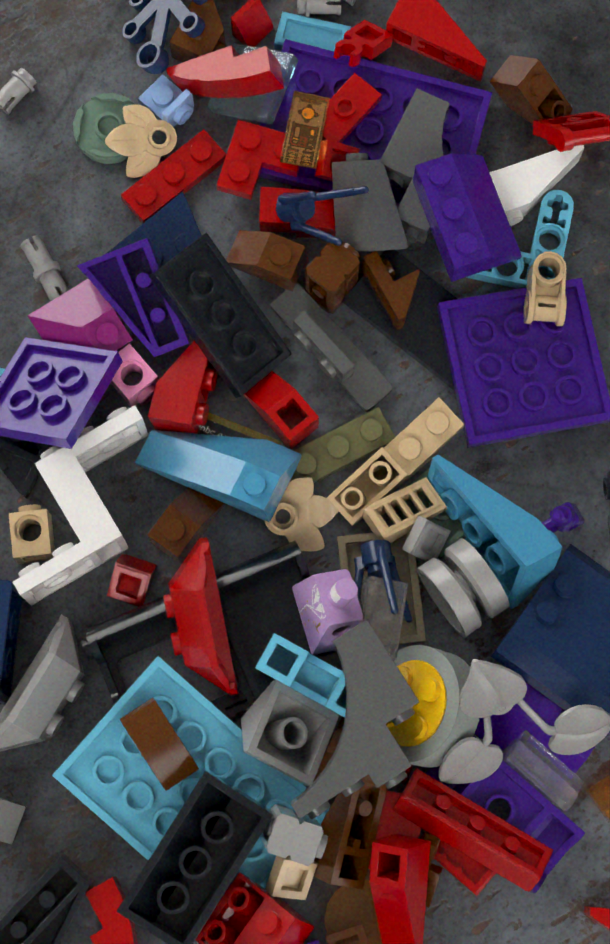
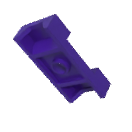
(528, 810)

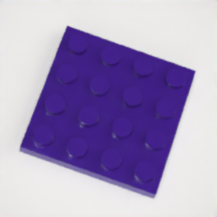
(523, 376)

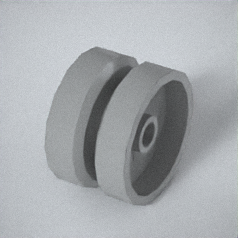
(463, 587)

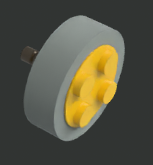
(438, 719)

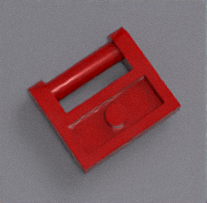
(573, 129)

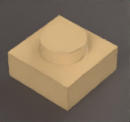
(290, 879)

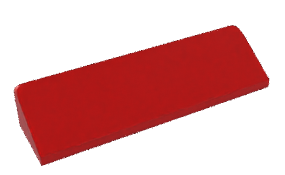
(473, 830)

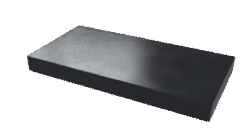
(220, 315)
(422, 329)

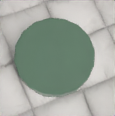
(95, 122)

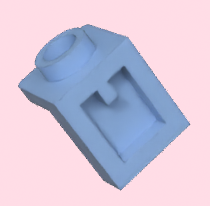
(168, 101)

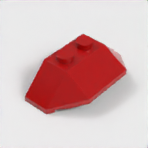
(200, 619)

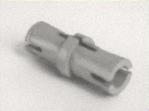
(45, 269)

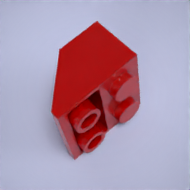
(253, 917)

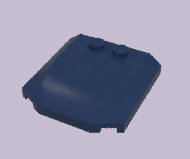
(565, 635)

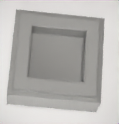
(426, 539)

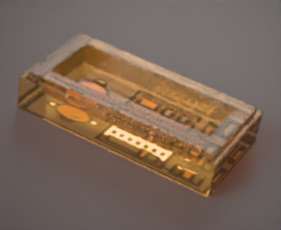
(304, 129)

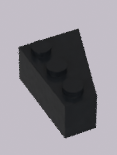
(46, 905)

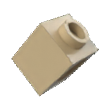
(36, 550)

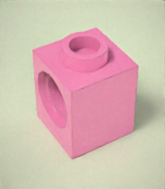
(133, 362)

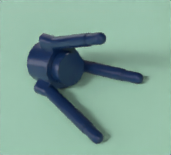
(300, 207)
(378, 562)

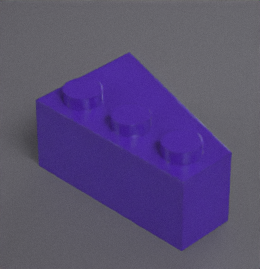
(126, 285)

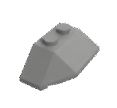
(44, 690)

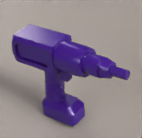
(564, 518)

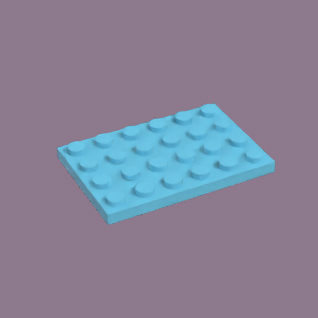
(126, 794)

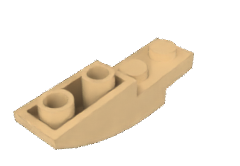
(396, 461)

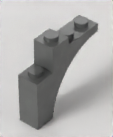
(415, 142)
(366, 747)

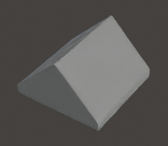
(288, 731)

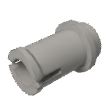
(317, 7)
(16, 89)

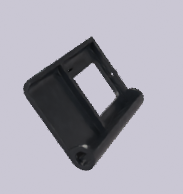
(254, 605)

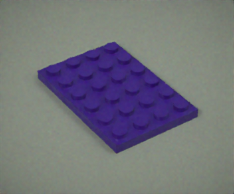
(324, 75)

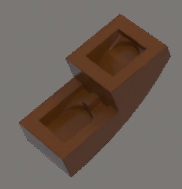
(159, 744)

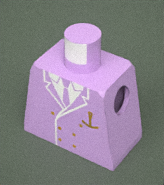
(327, 608)

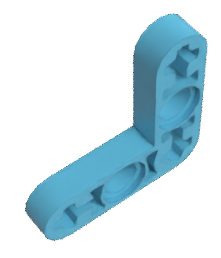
(544, 215)

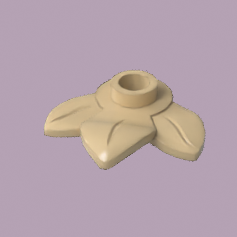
(136, 141)
(306, 515)

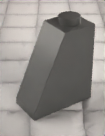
(371, 218)

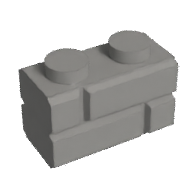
(294, 836)

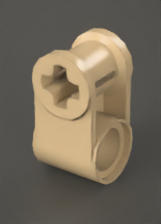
(546, 297)

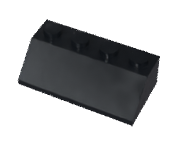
(195, 861)

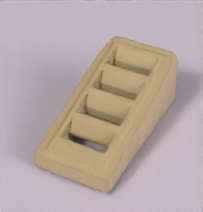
(373, 512)

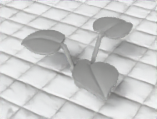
(495, 690)

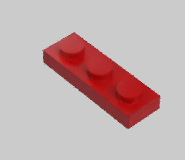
(173, 175)

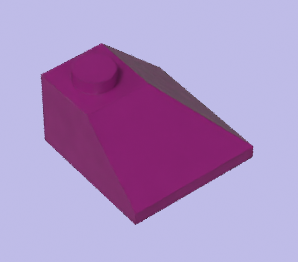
(81, 319)

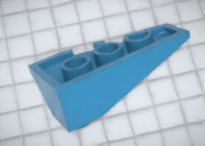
(229, 469)
(504, 534)

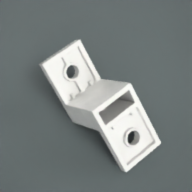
(66, 478)

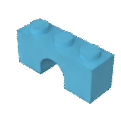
(304, 673)

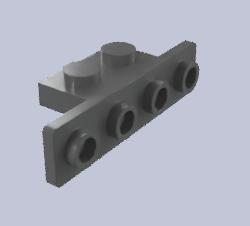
(331, 346)

